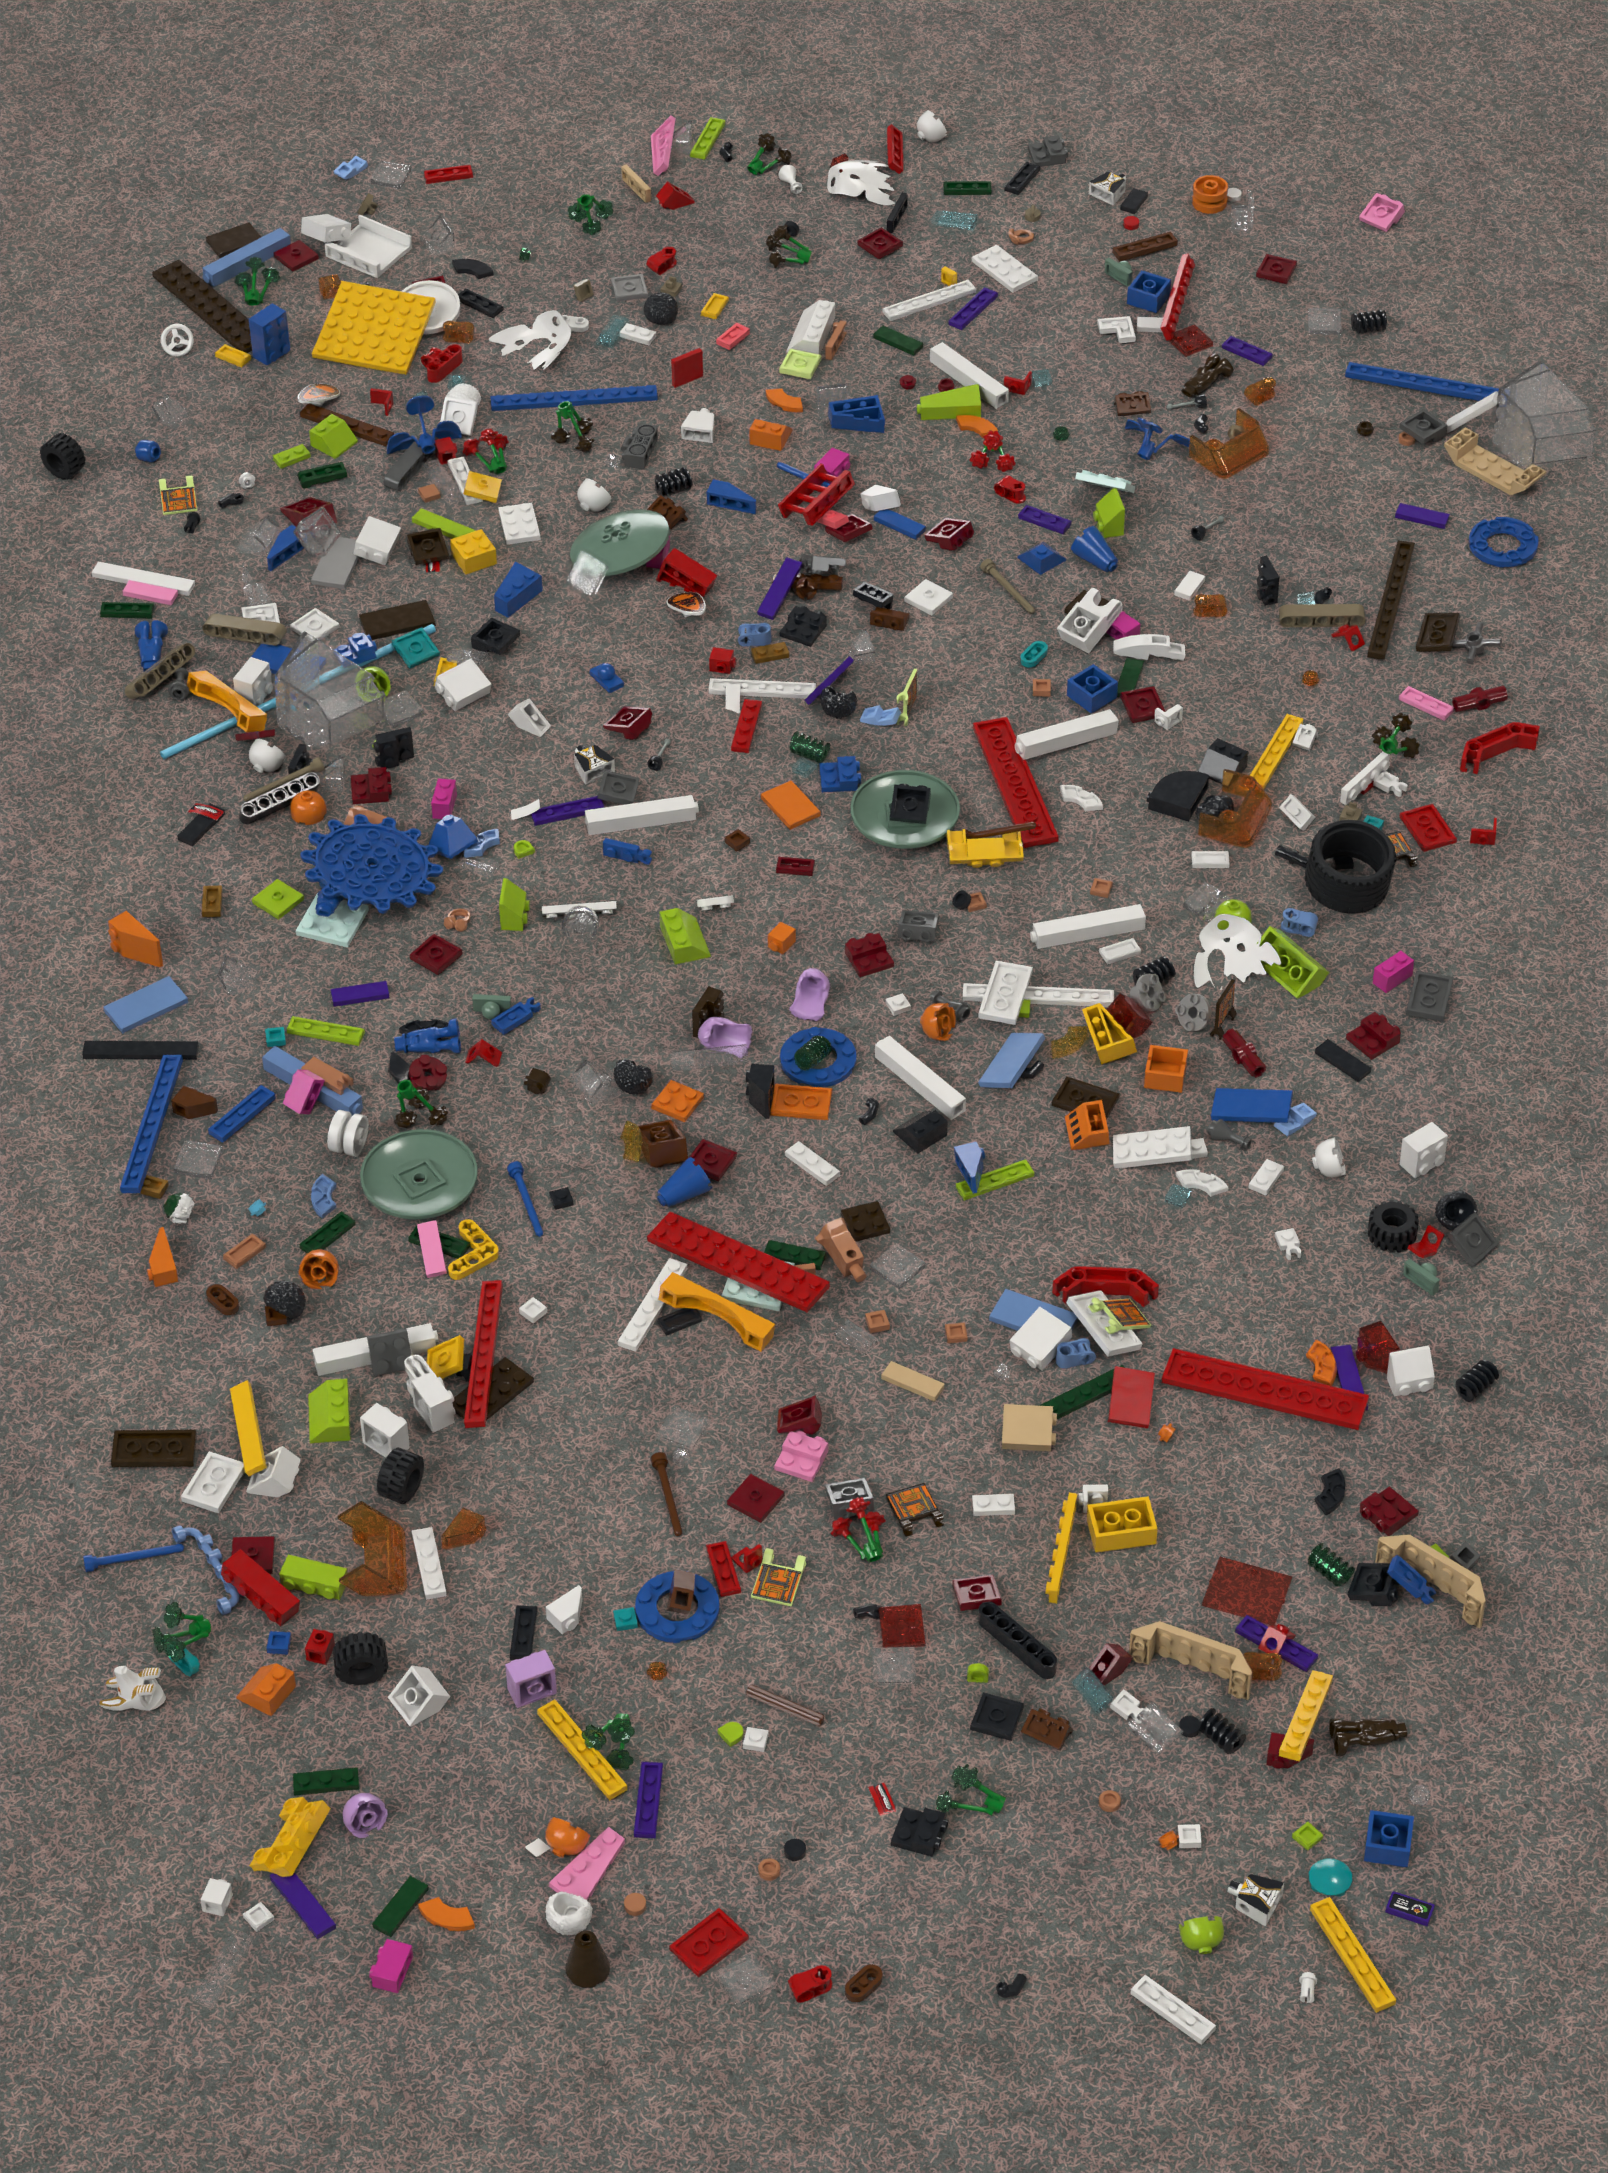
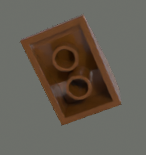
(663, 1143)

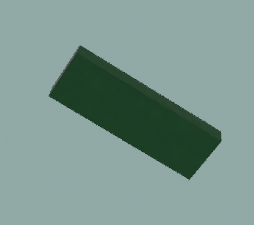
(967, 187)
(898, 340)
(127, 610)
(1130, 675)
(328, 1233)
(450, 1245)
(400, 1906)

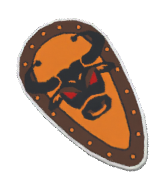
(318, 394)
(687, 603)

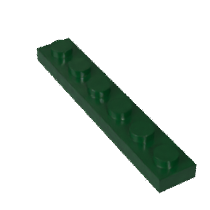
(1082, 1395)

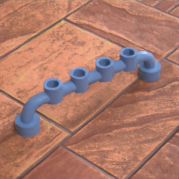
(214, 1558)

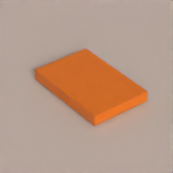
(790, 804)
(801, 1101)

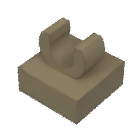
(367, 205)
(671, 286)
(583, 290)
(1351, 812)

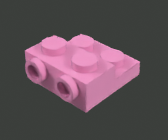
(1382, 212)
(801, 1455)

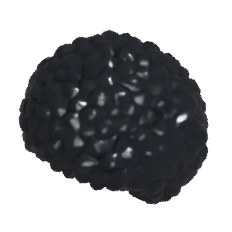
(661, 308)
(837, 704)
(1215, 805)
(632, 1078)
(1455, 1208)
(285, 1298)

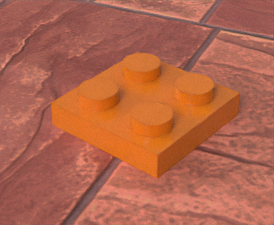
(677, 1101)

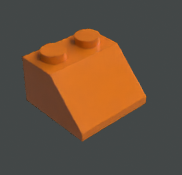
(769, 434)
(268, 1688)

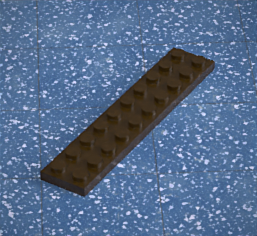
(206, 303)

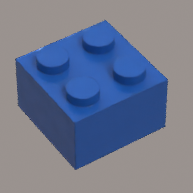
(1149, 291)
(1092, 688)
(1389, 1838)

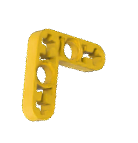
(480, 1251)

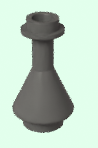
(178, 689)
(960, 1008)
(1220, 1131)

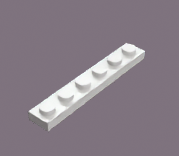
(649, 1308)

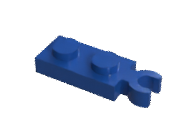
(626, 851)
(515, 1016)
(1410, 1579)

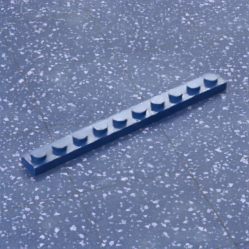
(1418, 382)
(576, 397)
(151, 1124)

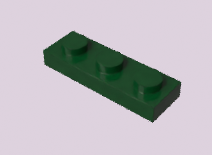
(795, 1254)
(326, 1781)

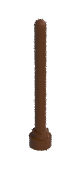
(1000, 831)
(659, 1462)

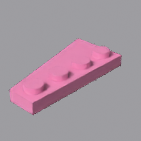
(661, 145)
(589, 1866)

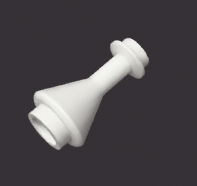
(788, 174)

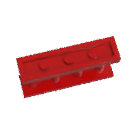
(823, 502)

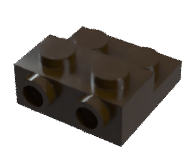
(427, 546)
(708, 1006)

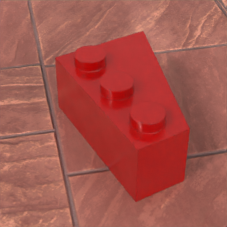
(687, 573)

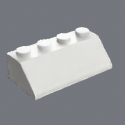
(813, 327)

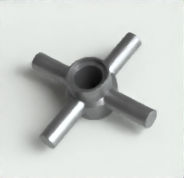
(1476, 642)

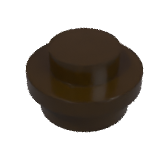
(1365, 428)

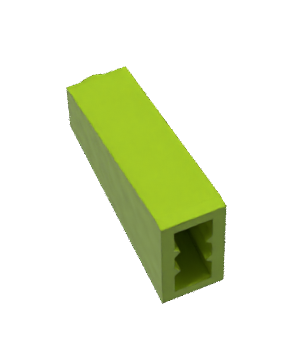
(951, 403)

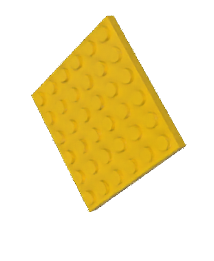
(374, 327)

